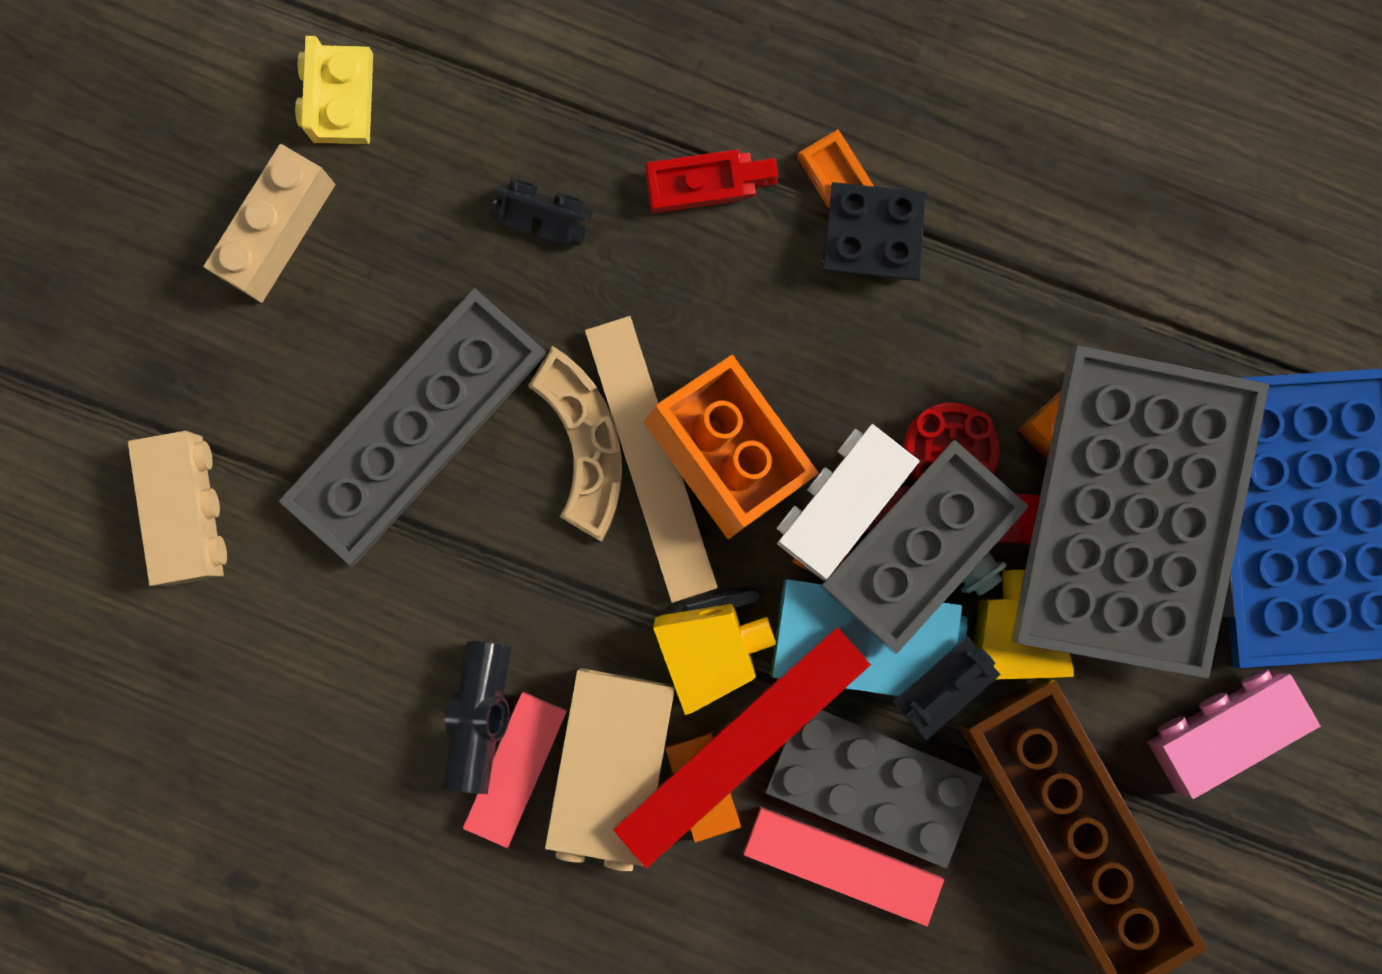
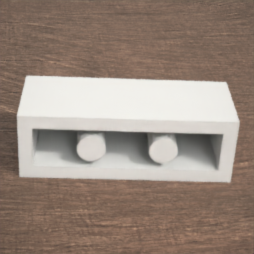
(845, 500)

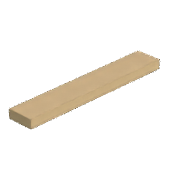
(653, 474)

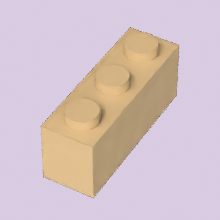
(270, 223)
(177, 508)

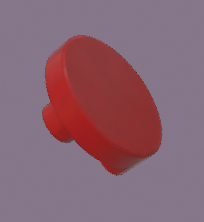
(944, 423)

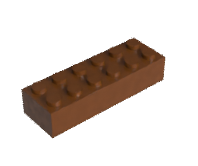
(1081, 833)

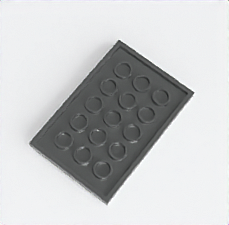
(1139, 511)

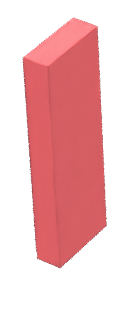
(516, 769)

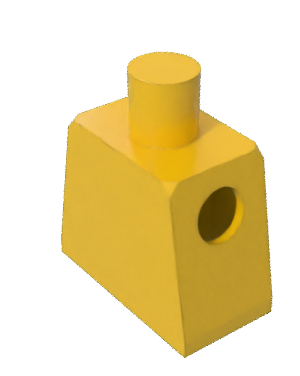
(994, 635)
(710, 652)

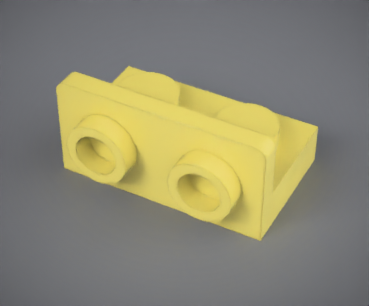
(335, 92)

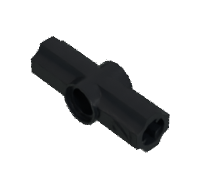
(477, 717)

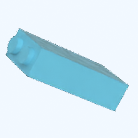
(811, 613)

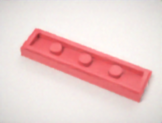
(843, 866)

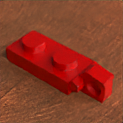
(707, 180)

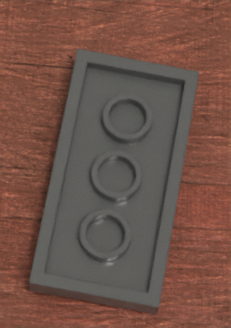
(924, 547)
(875, 786)

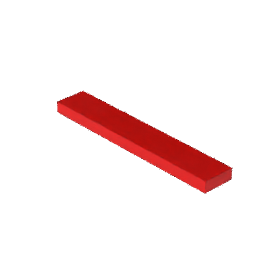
(741, 747)

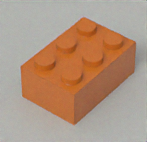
(729, 446)

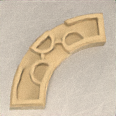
(593, 442)

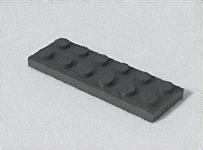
(413, 427)

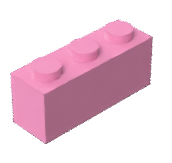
(1232, 732)

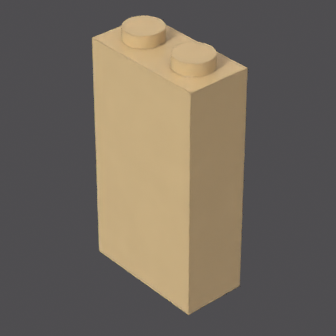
(607, 764)

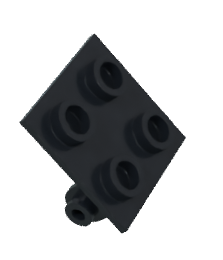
(875, 231)

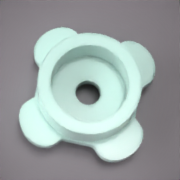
(983, 576)

